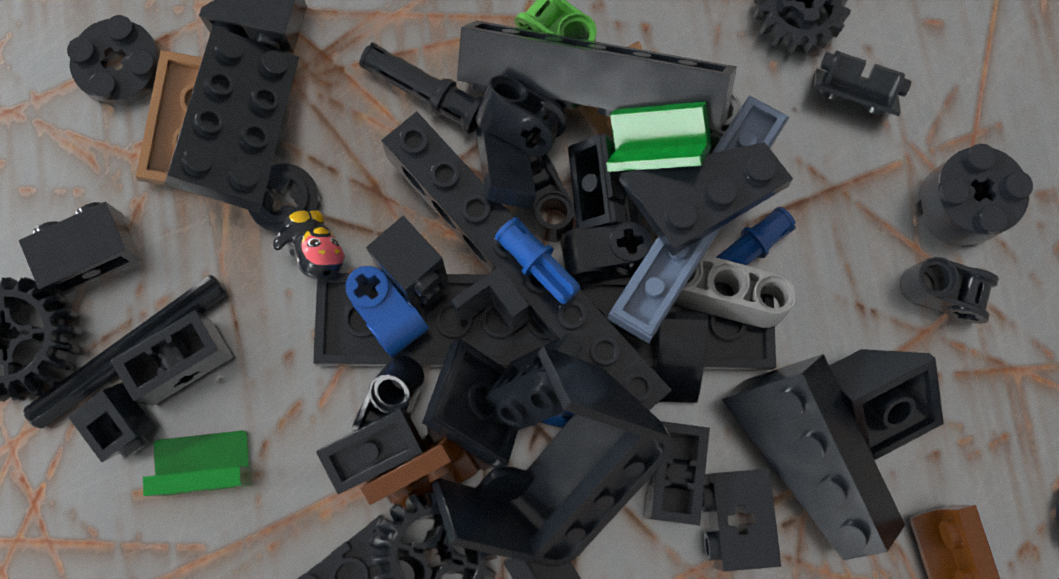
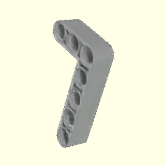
(745, 280)

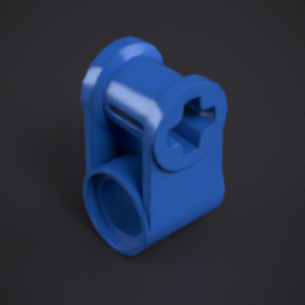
(388, 315)

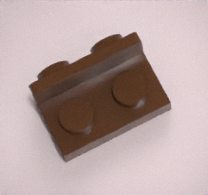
(440, 460)
(954, 543)

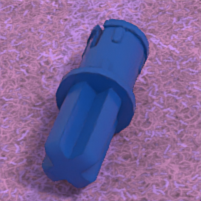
(760, 238)
(537, 260)

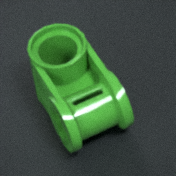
(557, 18)

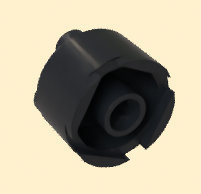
(974, 196)

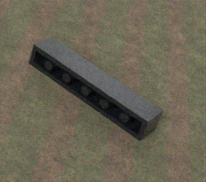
(592, 71)

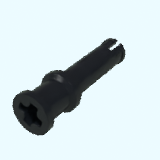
(440, 95)

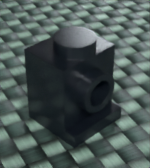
(112, 423)

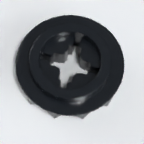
(284, 178)

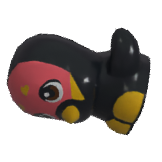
(311, 244)

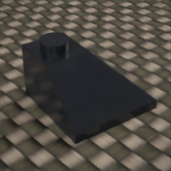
(890, 396)

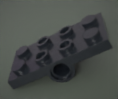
(233, 120)

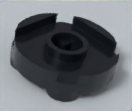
(98, 44)

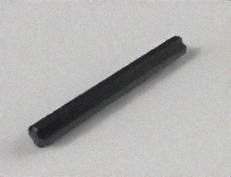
(100, 369)

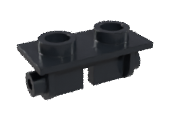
(844, 80)

